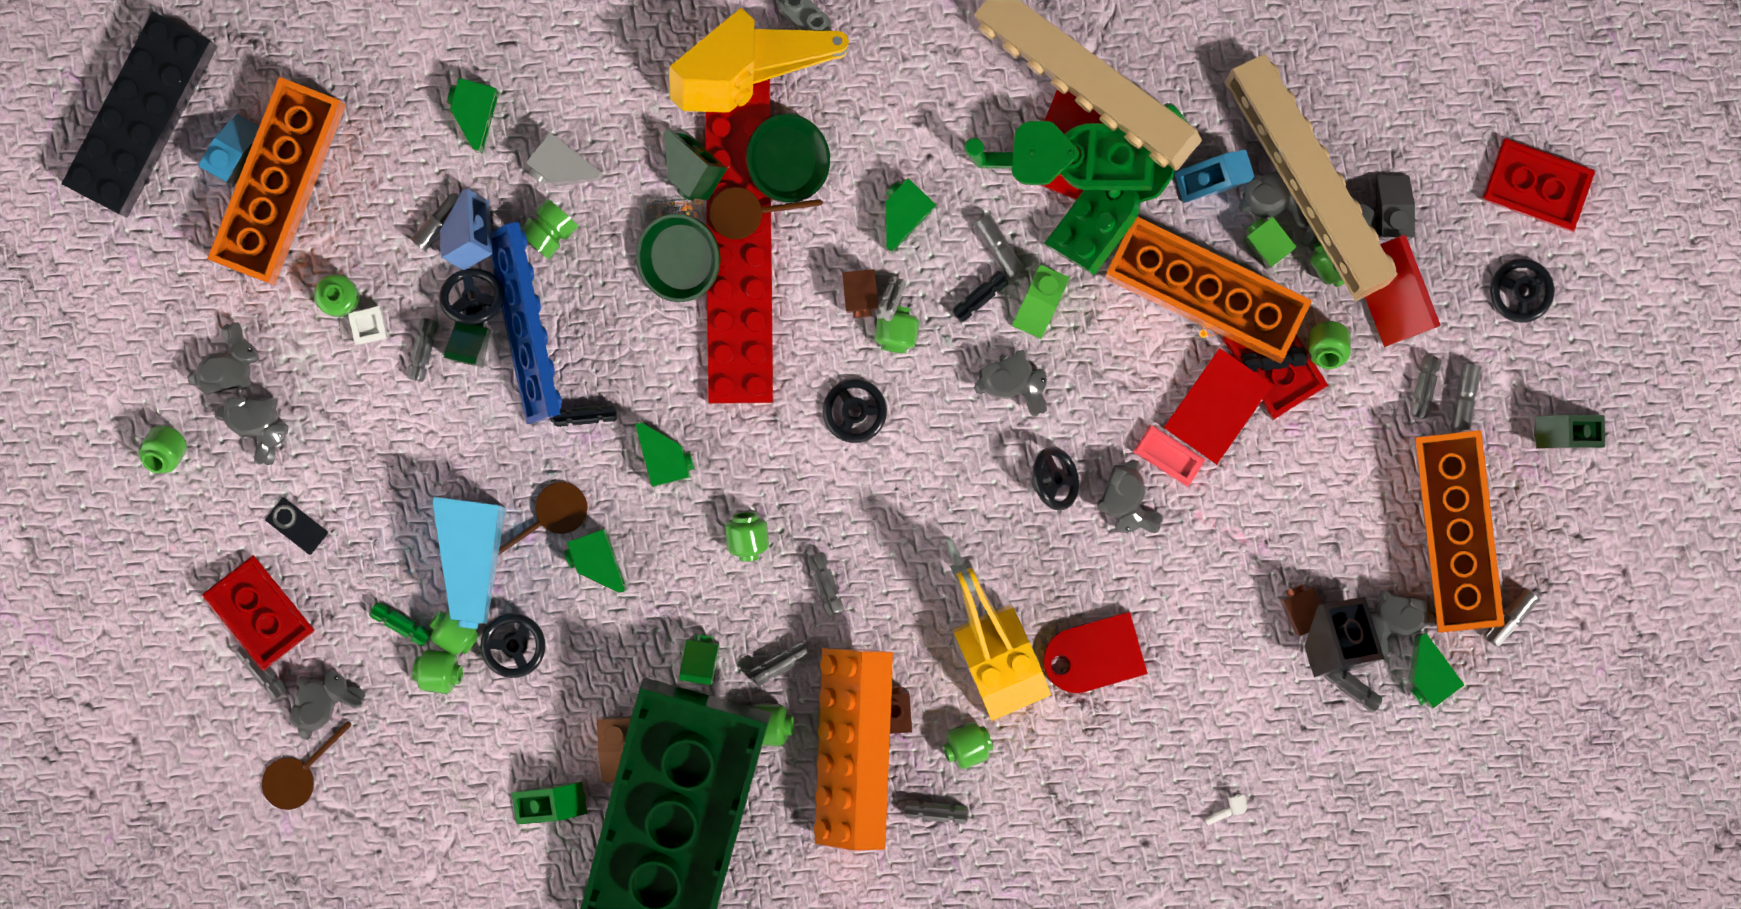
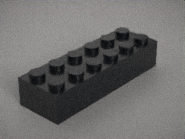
(139, 114)

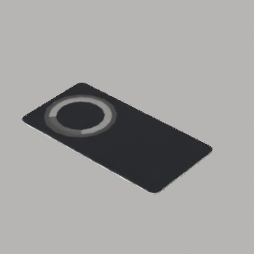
(296, 526)

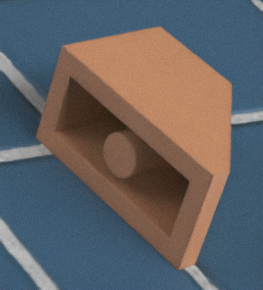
(611, 740)

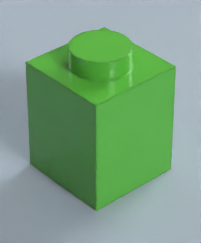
(1268, 241)

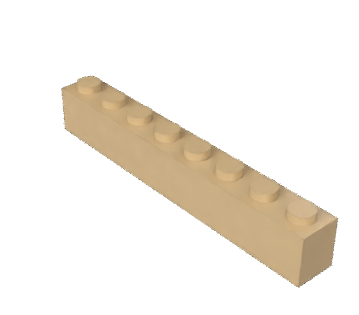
(1090, 80)
(1311, 177)

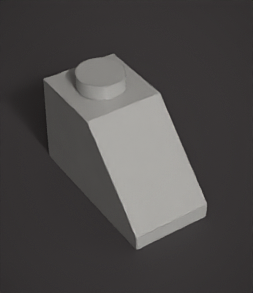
(560, 164)

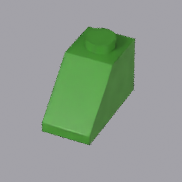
(1040, 301)

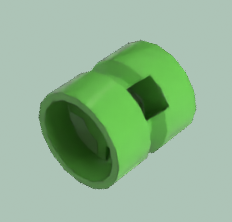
(548, 228)

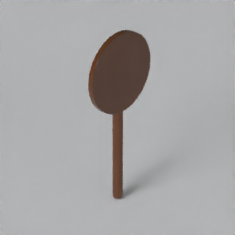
(738, 212)
(558, 509)
(289, 781)

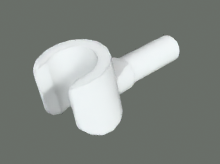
(1238, 806)

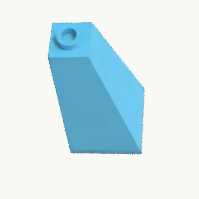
(469, 555)

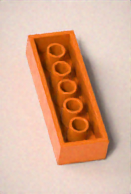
(277, 181)
(1208, 289)
(1459, 531)
(853, 748)

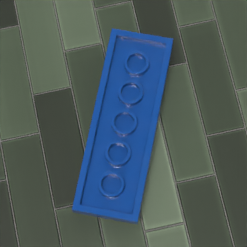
(523, 324)

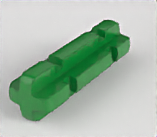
(400, 623)

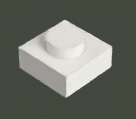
(368, 325)

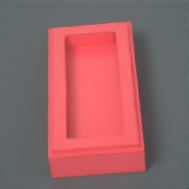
(1169, 455)

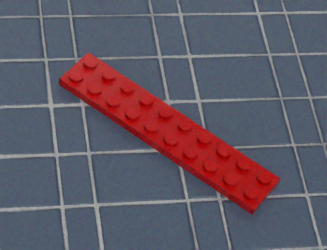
(742, 293)

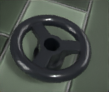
(1532, 284)
(473, 311)
(843, 432)
(1047, 478)
(527, 625)

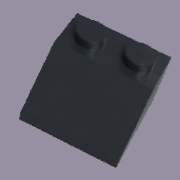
(1342, 638)

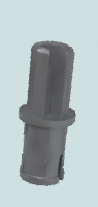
(431, 228)
(1512, 617)

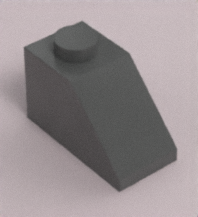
(1394, 207)

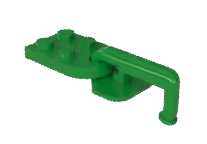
(1045, 152)
(1102, 219)

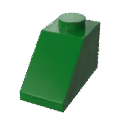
(473, 110)
(904, 212)
(663, 457)
(596, 560)
(699, 660)
(1431, 673)
(549, 803)

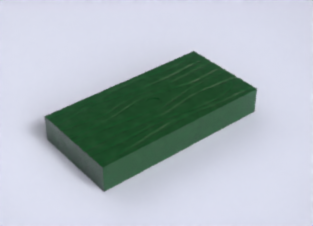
(675, 801)

